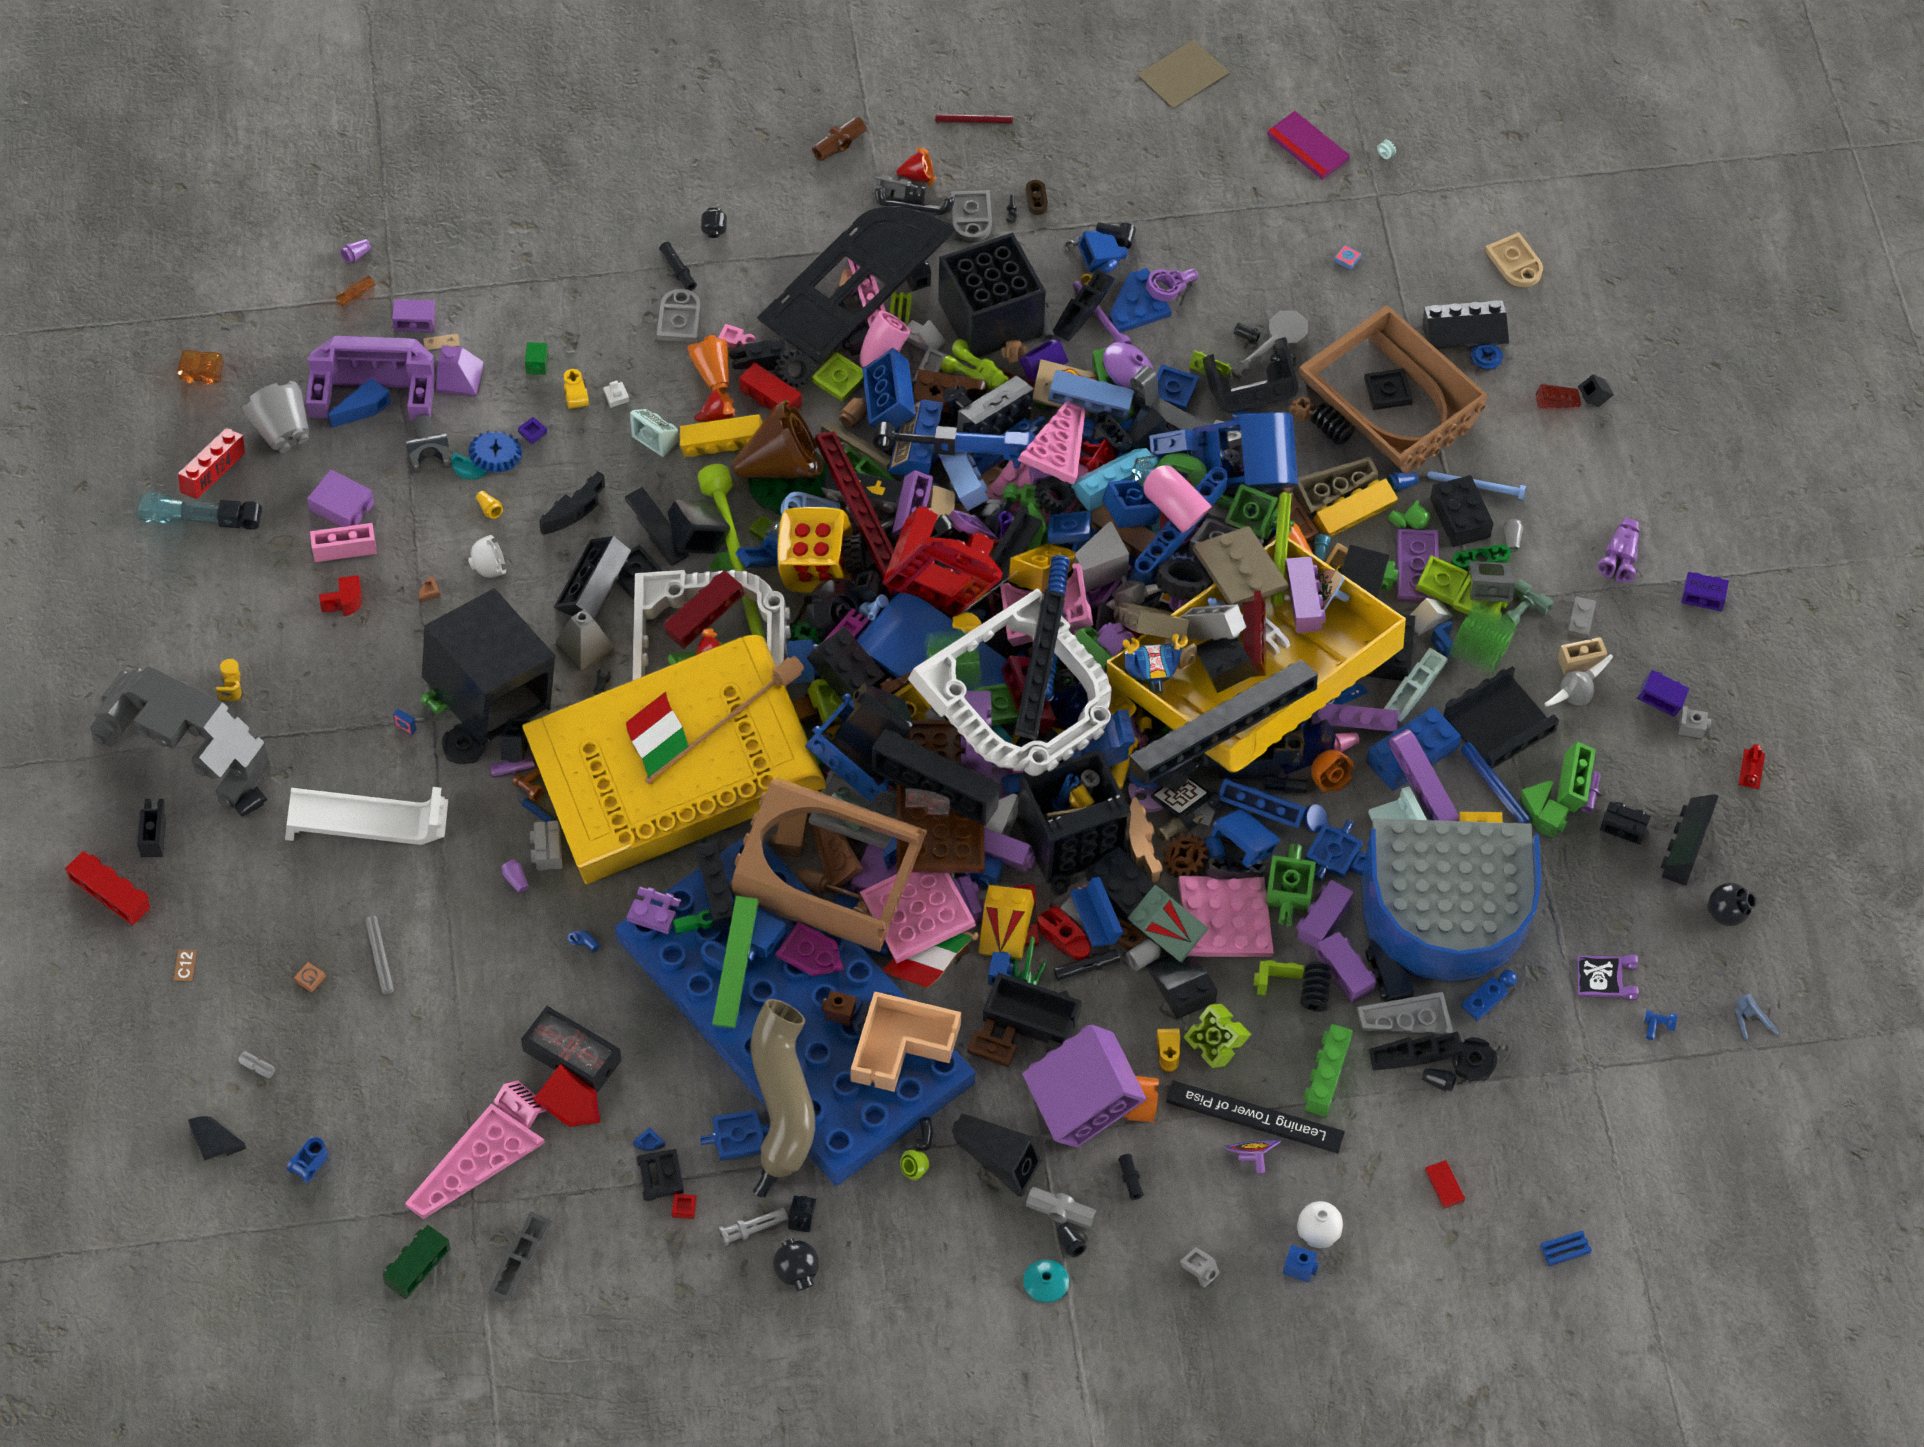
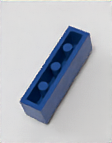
(1262, 803)

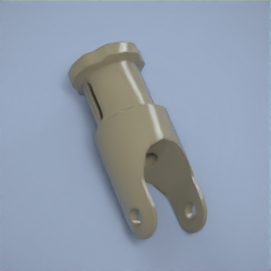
(1174, 828)

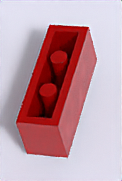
(768, 388)

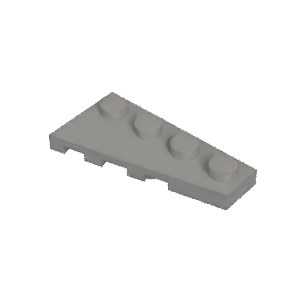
(1410, 1015)

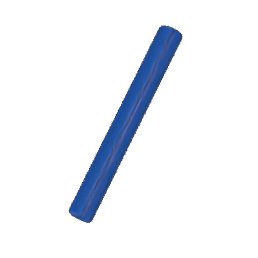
(1495, 783)

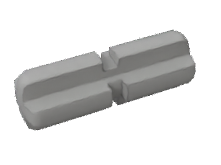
(259, 1065)

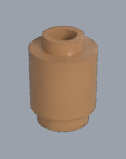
(853, 412)

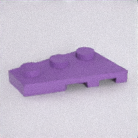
(969, 524)

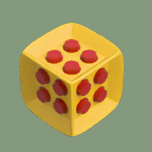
(812, 547)

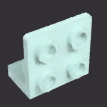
(1404, 808)

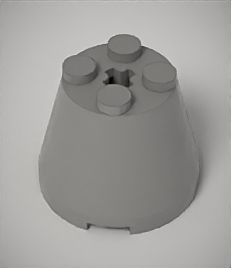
(279, 415)

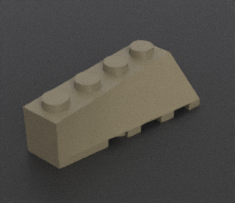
(1327, 485)

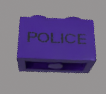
(1705, 591)

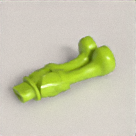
(984, 370)

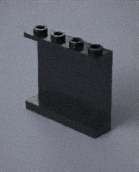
(1499, 718)

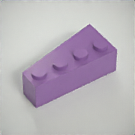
(981, 704)

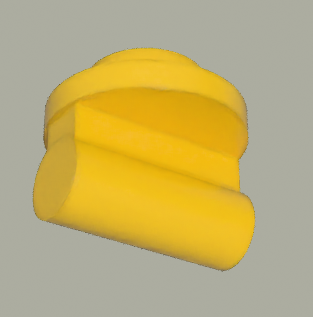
(1080, 797)

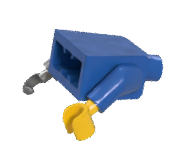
(1098, 252)

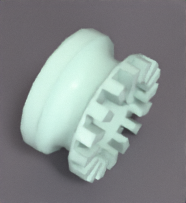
(1386, 149)

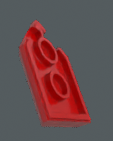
(569, 1098)

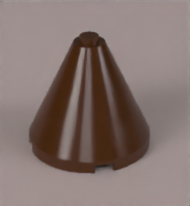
(780, 448)

